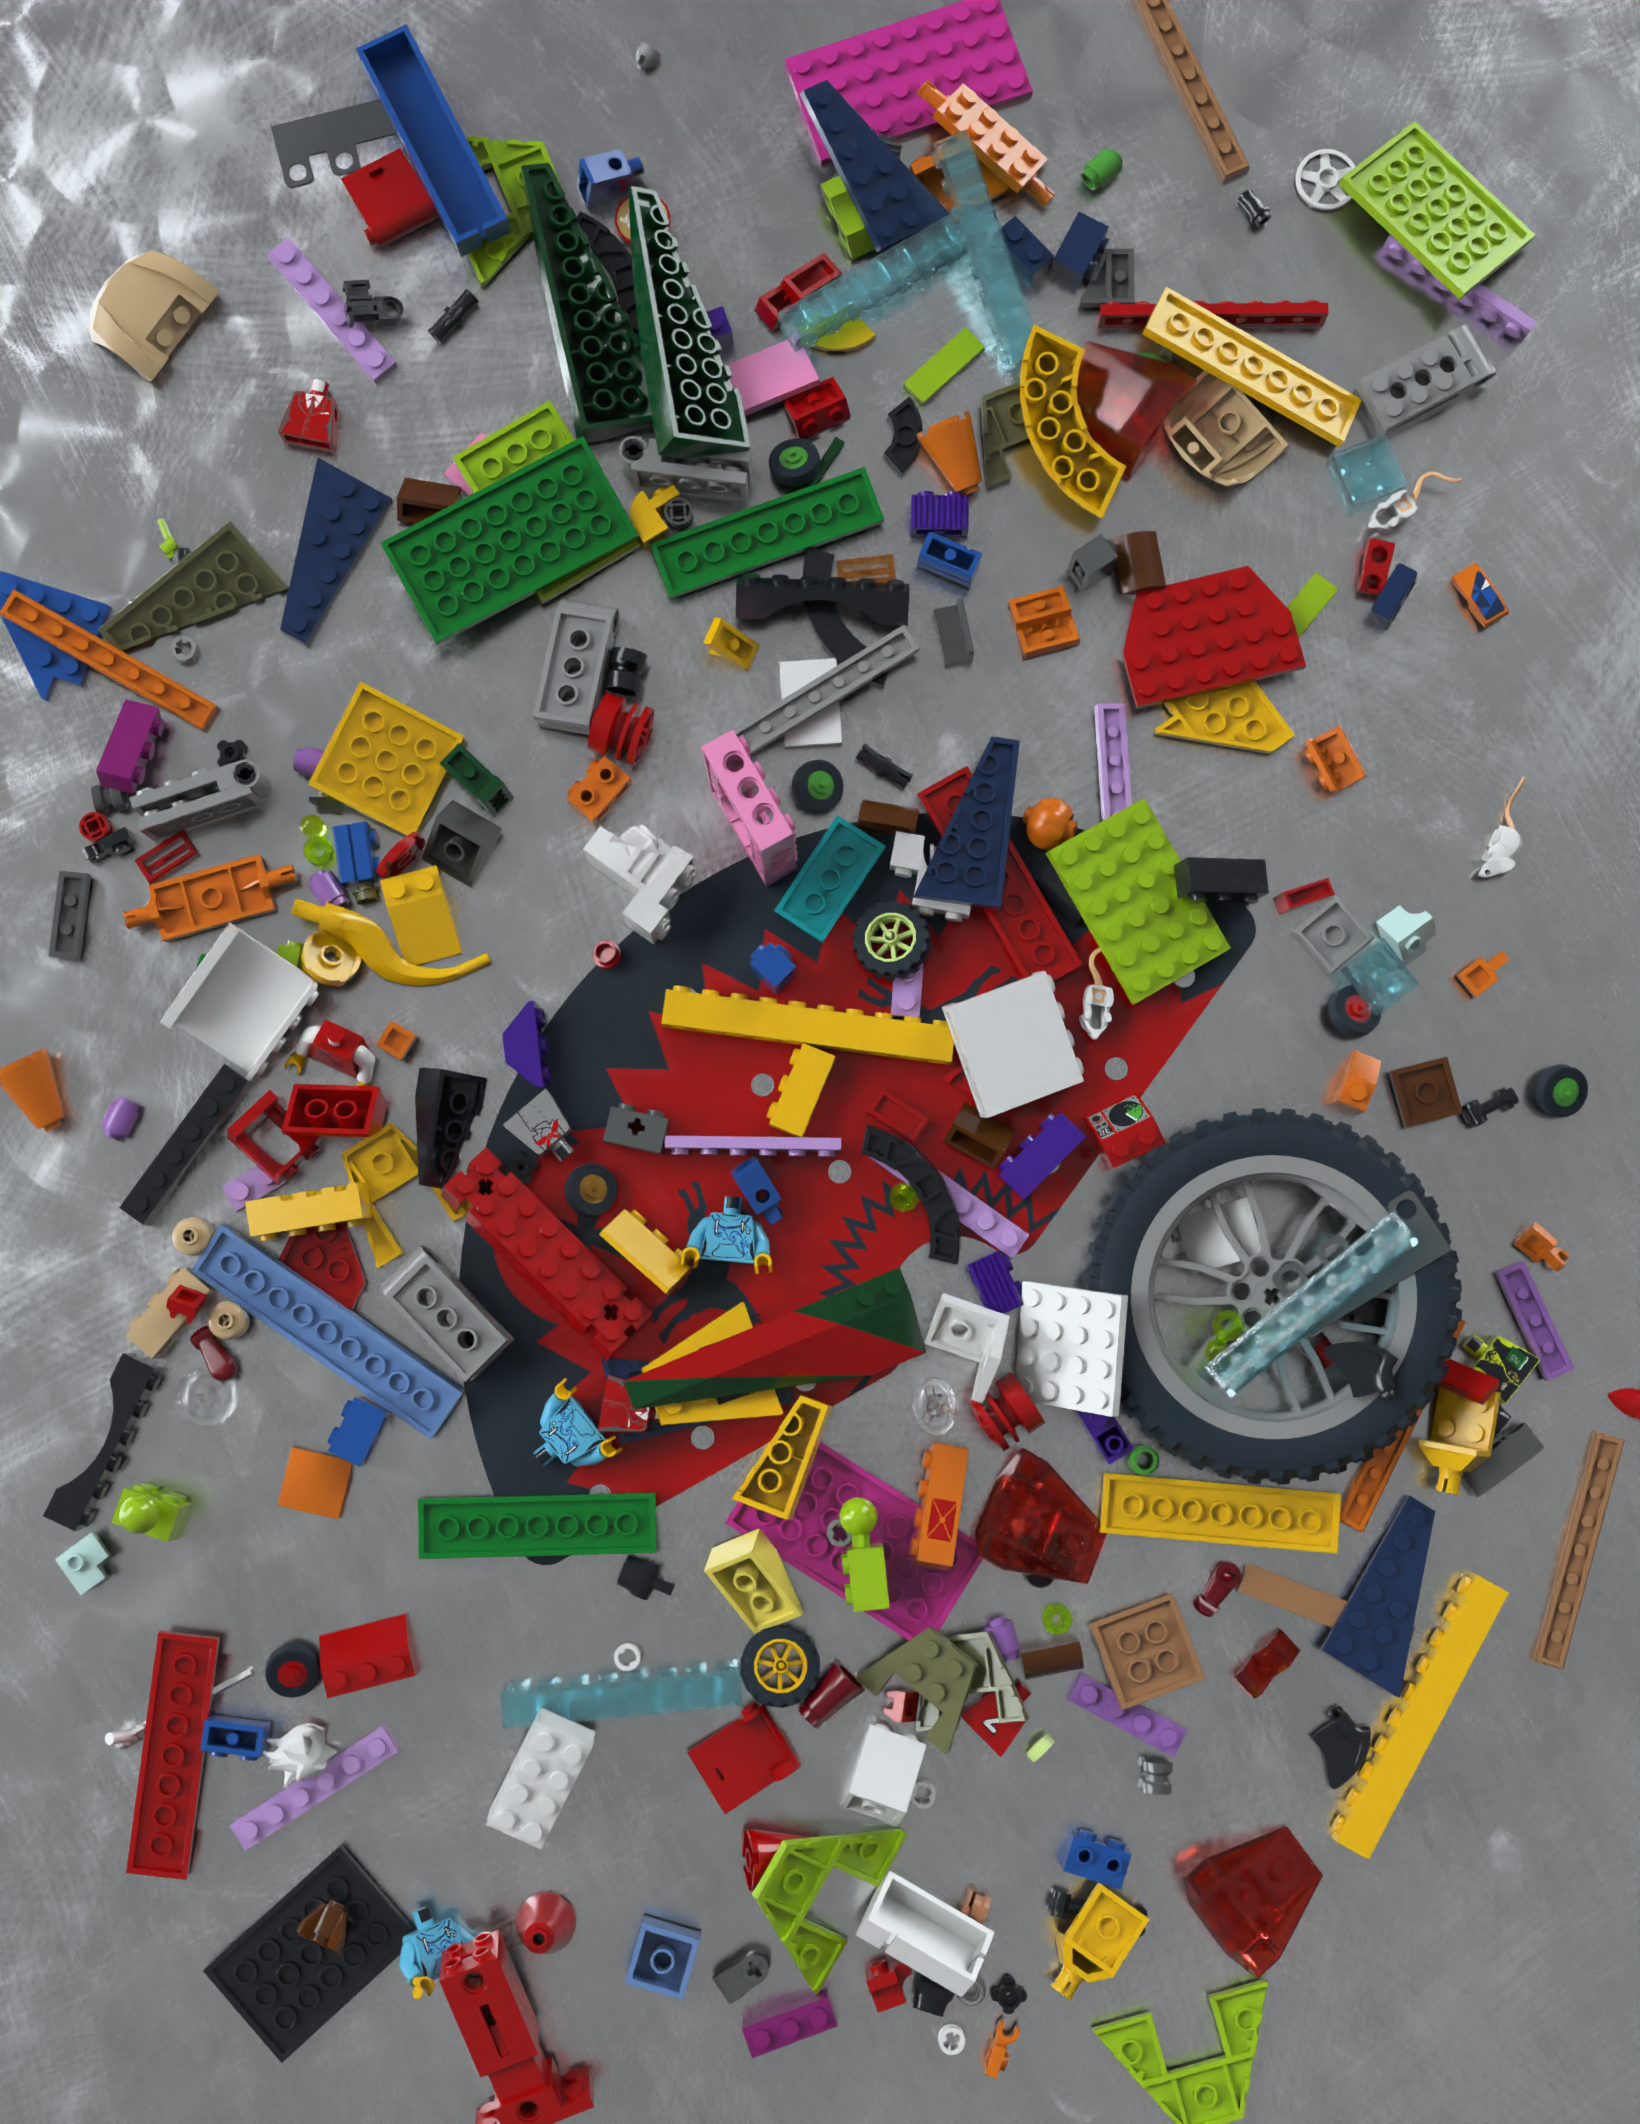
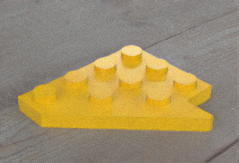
(1228, 718)

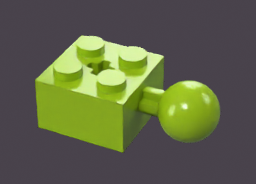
(152, 1513)
(863, 1560)

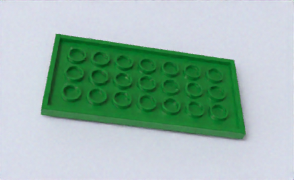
(509, 540)

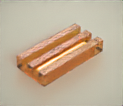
(867, 572)

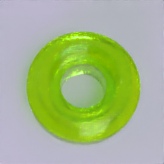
(903, 1197)
(1048, 1615)

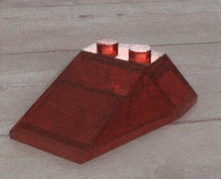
(1038, 1524)
(1254, 1896)

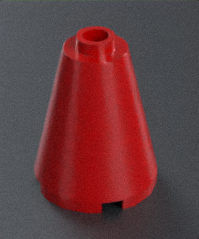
(759, 1849)
(545, 1923)

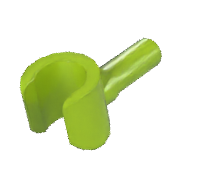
(170, 544)

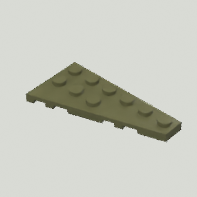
(201, 585)

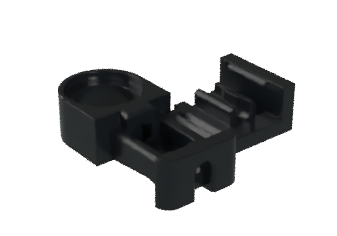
(362, 307)

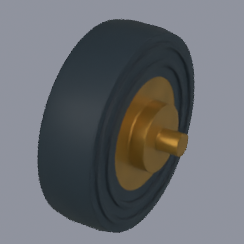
(590, 1189)

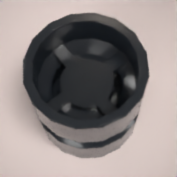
(625, 681)

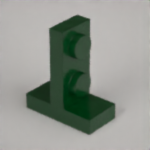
(477, 780)

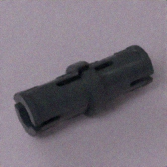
(466, 302)
(884, 766)

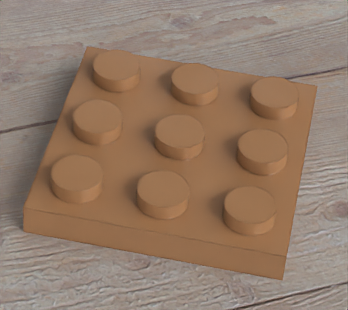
(1146, 1651)

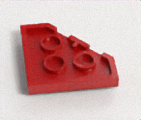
(327, 1262)

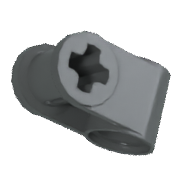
(738, 1978)

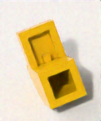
(646, 515)

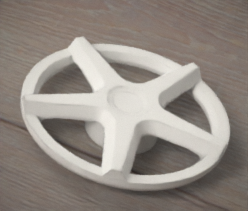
(1325, 180)

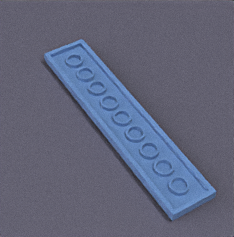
(327, 1330)

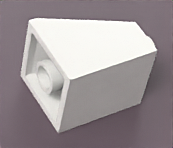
(1203, 1238)
(884, 1775)

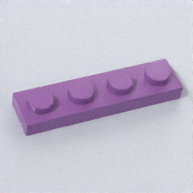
(1534, 1320)
(1135, 1720)

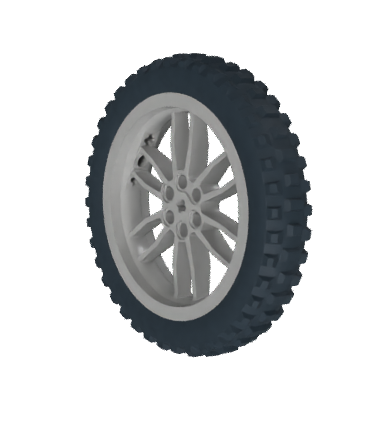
(1183, 1407)

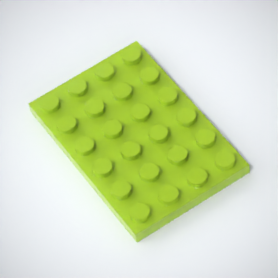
(1436, 210)
(514, 448)
(1128, 899)

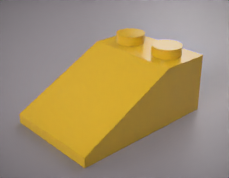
(421, 916)

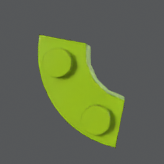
(848, 220)

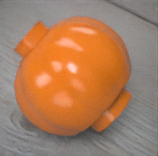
(1049, 823)

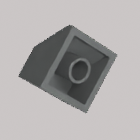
(461, 842)

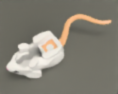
(1400, 506)
(1503, 845)
(1096, 1003)

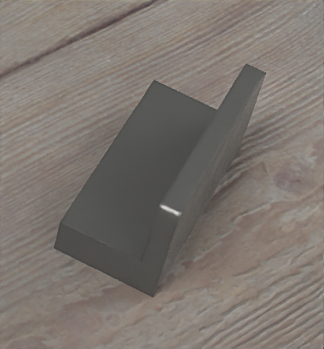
(954, 634)

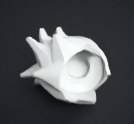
(300, 1753)

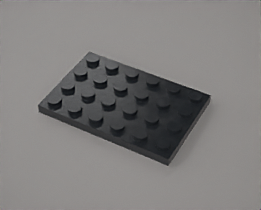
(294, 1985)

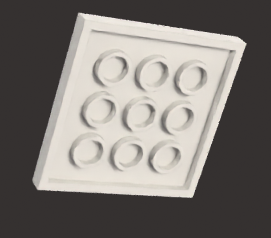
(1071, 1347)

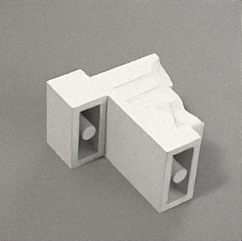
(647, 871)

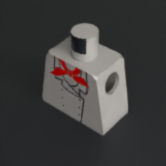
(542, 1126)

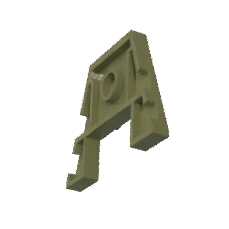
(1001, 429)
(935, 1671)
(989, 1676)

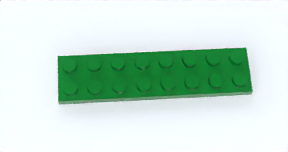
(767, 532)
(537, 1525)

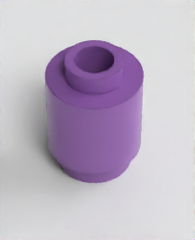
(307, 760)
(328, 889)
(120, 1118)
(1005, 1637)

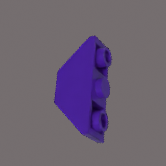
(526, 1047)
(1106, 1435)

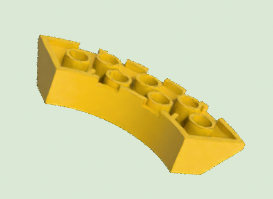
(1057, 425)

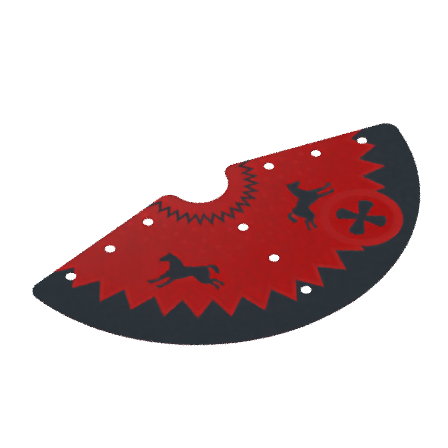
(833, 1235)

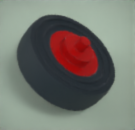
(1351, 1013)
(292, 1670)

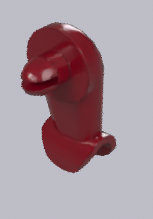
(218, 1361)
(1221, 1583)

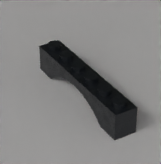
(882, 602)
(164, 1173)
(130, 1387)

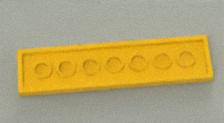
(1252, 366)
(1220, 1513)

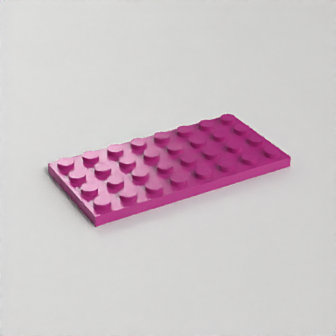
(888, 66)
(915, 1593)

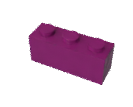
(130, 746)
(789, 2023)

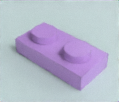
(907, 995)
(250, 1186)

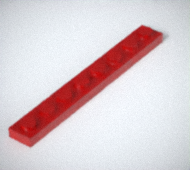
(1238, 314)

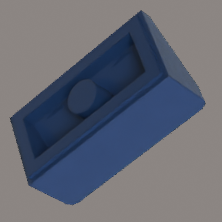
(1394, 595)

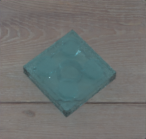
(1369, 471)
(1379, 977)

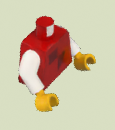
(335, 1048)

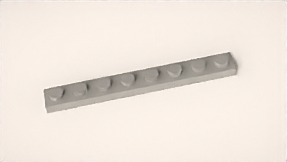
(828, 689)

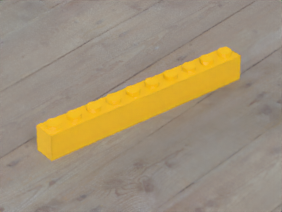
(811, 1026)
(1418, 1715)

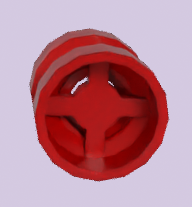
(99, 830)

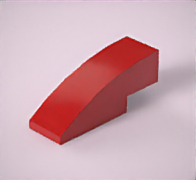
(795, 287)

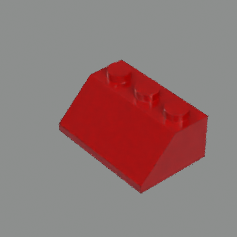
(334, 1111)
(367, 1656)

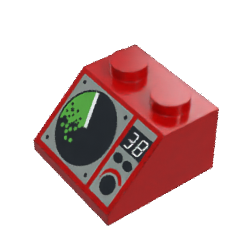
(1124, 1130)

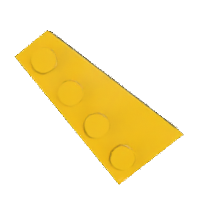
(308, 1210)
(786, 1461)

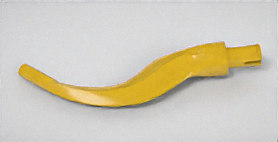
(375, 947)

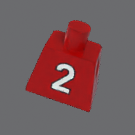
(983, 1718)

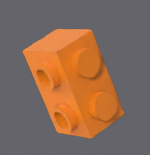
(598, 790)

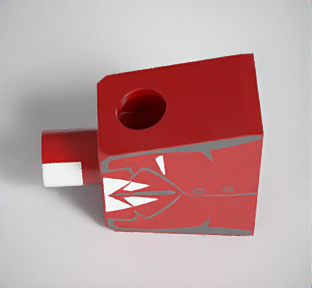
(311, 418)
(618, 1414)

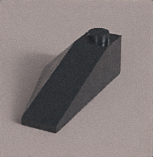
(444, 1113)

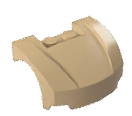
(148, 309)
(1223, 433)

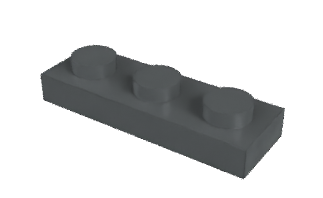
(69, 915)

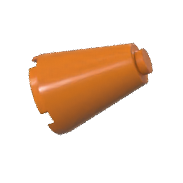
(954, 452)
(34, 1089)

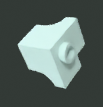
(1406, 932)
(85, 1563)

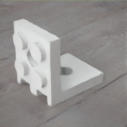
(980, 1343)

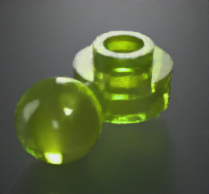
(312, 826)
(1218, 1345)

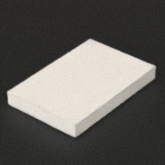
(822, 728)

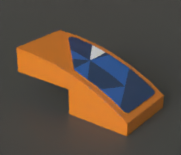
(1480, 594)

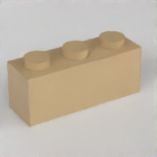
(155, 1328)

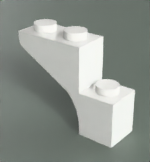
(908, 860)

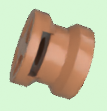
(978, 1906)

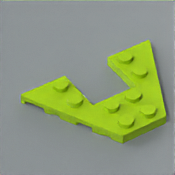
(506, 161)
(796, 1879)
(1202, 2091)

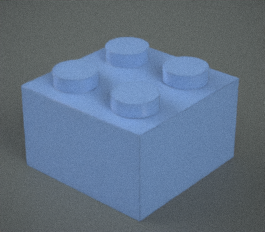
(663, 1957)

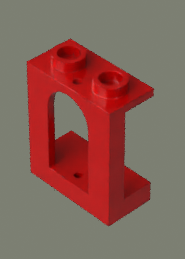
(268, 1107)

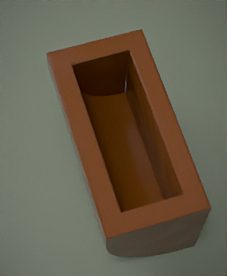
(424, 498)
(1139, 562)
(887, 818)
(979, 1136)
(1051, 1658)

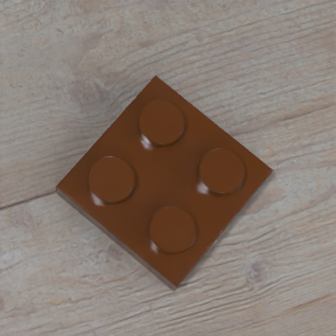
(1425, 1092)

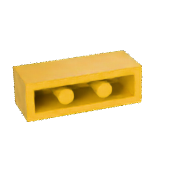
(800, 1090)

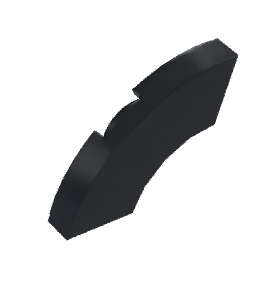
(905, 444)

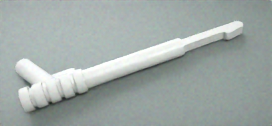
(128, 1737)

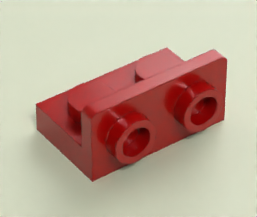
(817, 408)

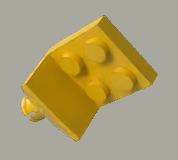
(1460, 1437)
(1097, 1940)

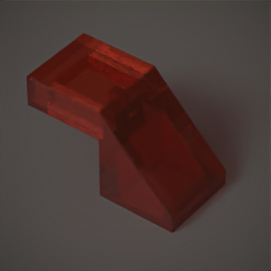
(1266, 1662)

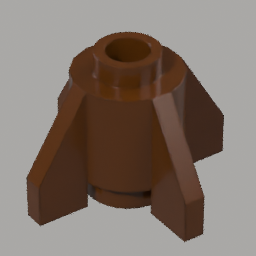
(326, 1926)

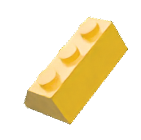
(646, 1250)

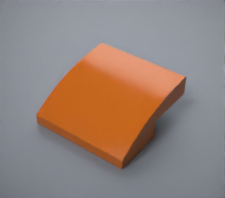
(1044, 622)
(314, 1482)

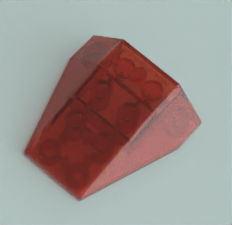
(1127, 399)

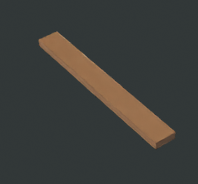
(1194, 88)
(1578, 1550)

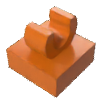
(396, 1040)

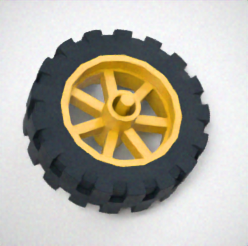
(809, 1659)

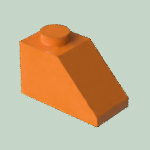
(1357, 1083)

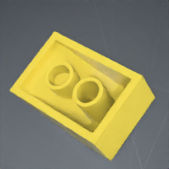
(754, 1581)

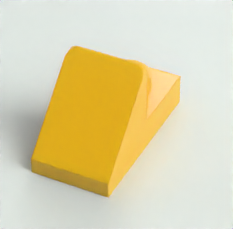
(730, 644)

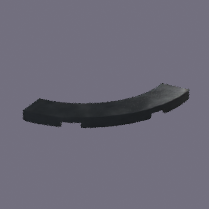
(615, 260)
(825, 617)
(928, 1185)

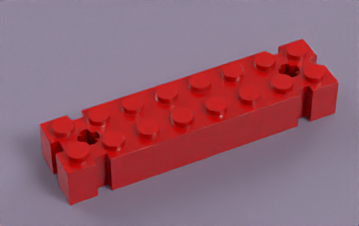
(545, 1253)

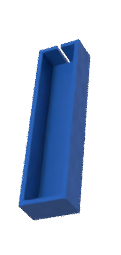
(433, 140)

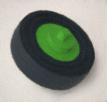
(794, 462)
(817, 785)
(1561, 1090)

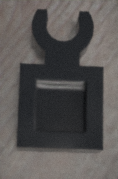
(114, 843)

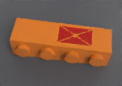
(940, 1506)

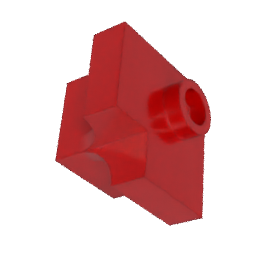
(886, 1983)

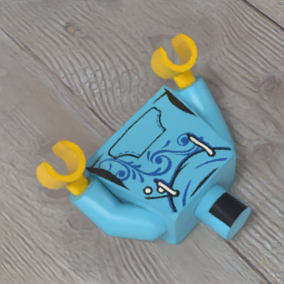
(729, 1238)
(571, 1432)
(424, 1947)

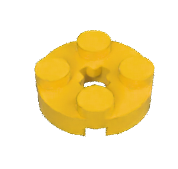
(320, 968)

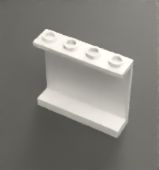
(242, 1000)
(1014, 1044)

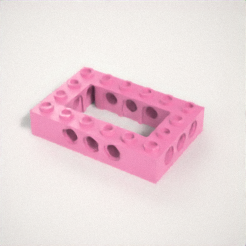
(731, 776)

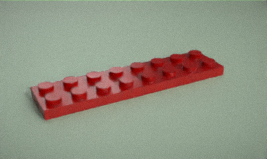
(1025, 919)
(172, 1755)

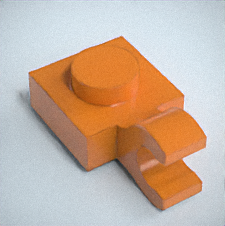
(1481, 975)
(1540, 1245)
(997, 2056)

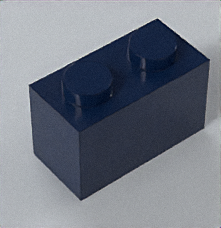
(1079, 249)
(1027, 252)

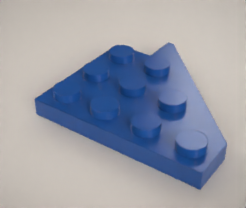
(41, 659)

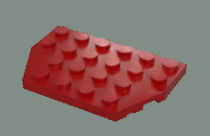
(1208, 637)

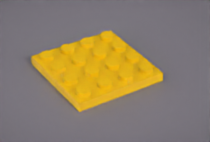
(385, 760)

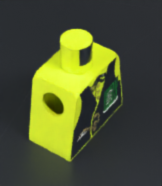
(1502, 1361)

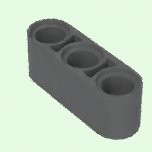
(1506, 1456)

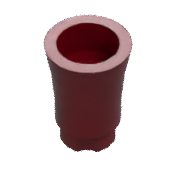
(830, 1695)

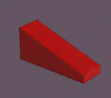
(1303, 896)

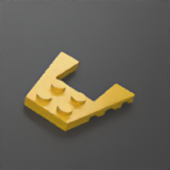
(385, 1164)
(749, 1406)

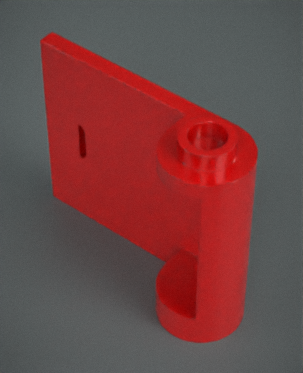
(389, 198)
(745, 1756)

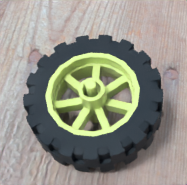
(878, 918)

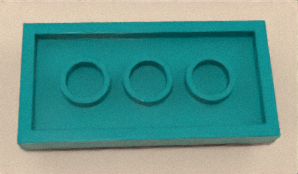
(829, 879)

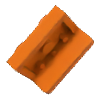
(1335, 760)

